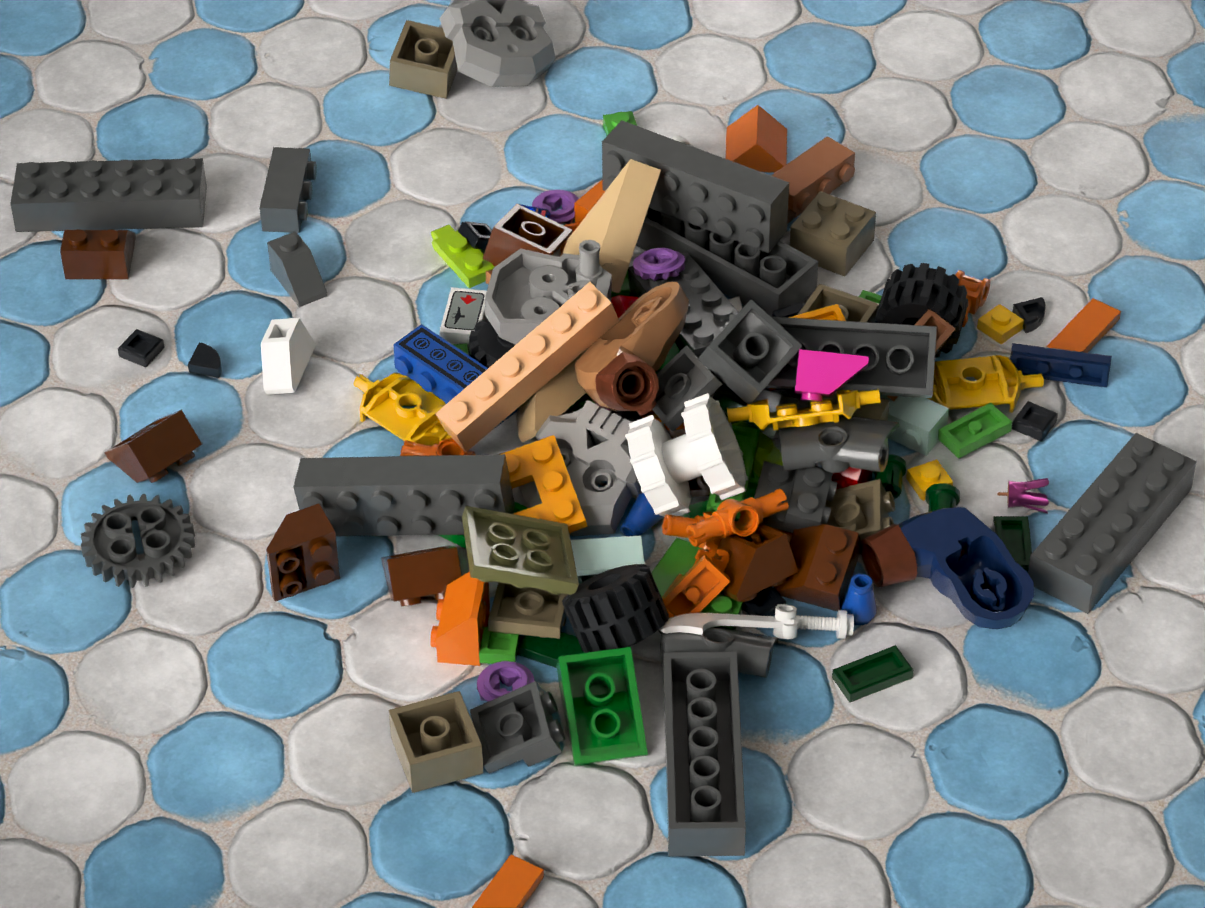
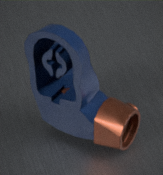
(959, 558)

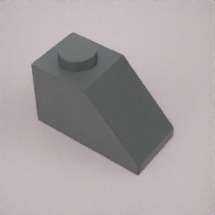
(296, 269)

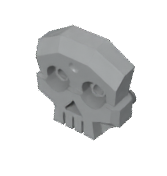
(498, 40)
(536, 284)
(594, 452)

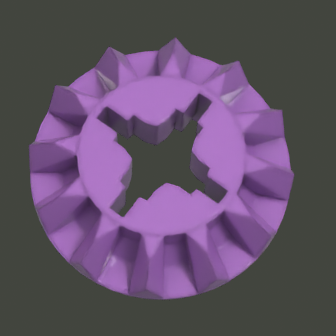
(554, 199)
(659, 264)
(507, 672)

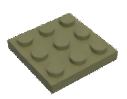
(519, 551)

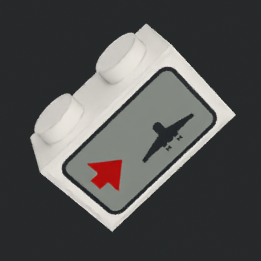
(461, 314)

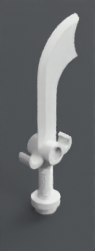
(784, 623)

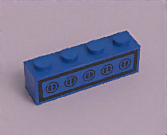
(436, 364)

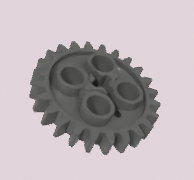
(111, 546)

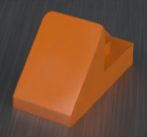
(695, 589)

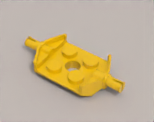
(996, 382)
(384, 405)
(789, 416)

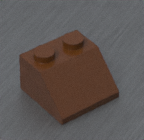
(524, 230)
(97, 253)
(155, 448)
(824, 565)
(421, 573)

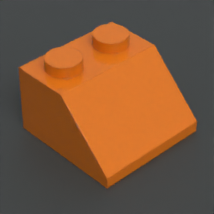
(461, 621)

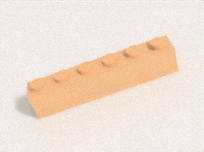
(527, 367)

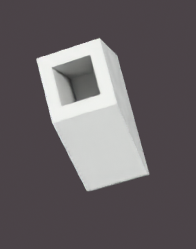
(285, 355)

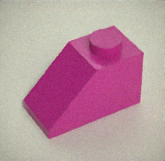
(825, 373)

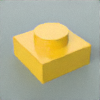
(1000, 324)
(926, 475)

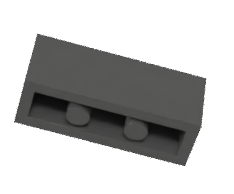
(287, 189)

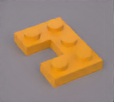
(545, 466)

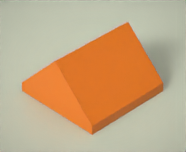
(757, 141)

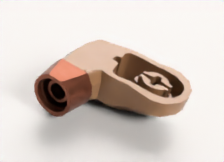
(623, 362)

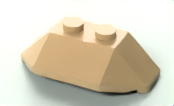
(551, 399)

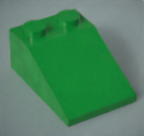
(601, 706)

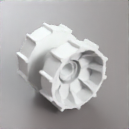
(668, 464)

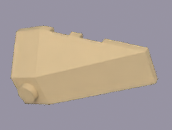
(618, 219)

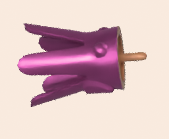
(1020, 497)

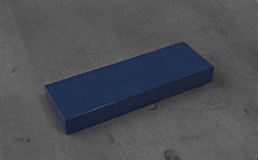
(1062, 364)

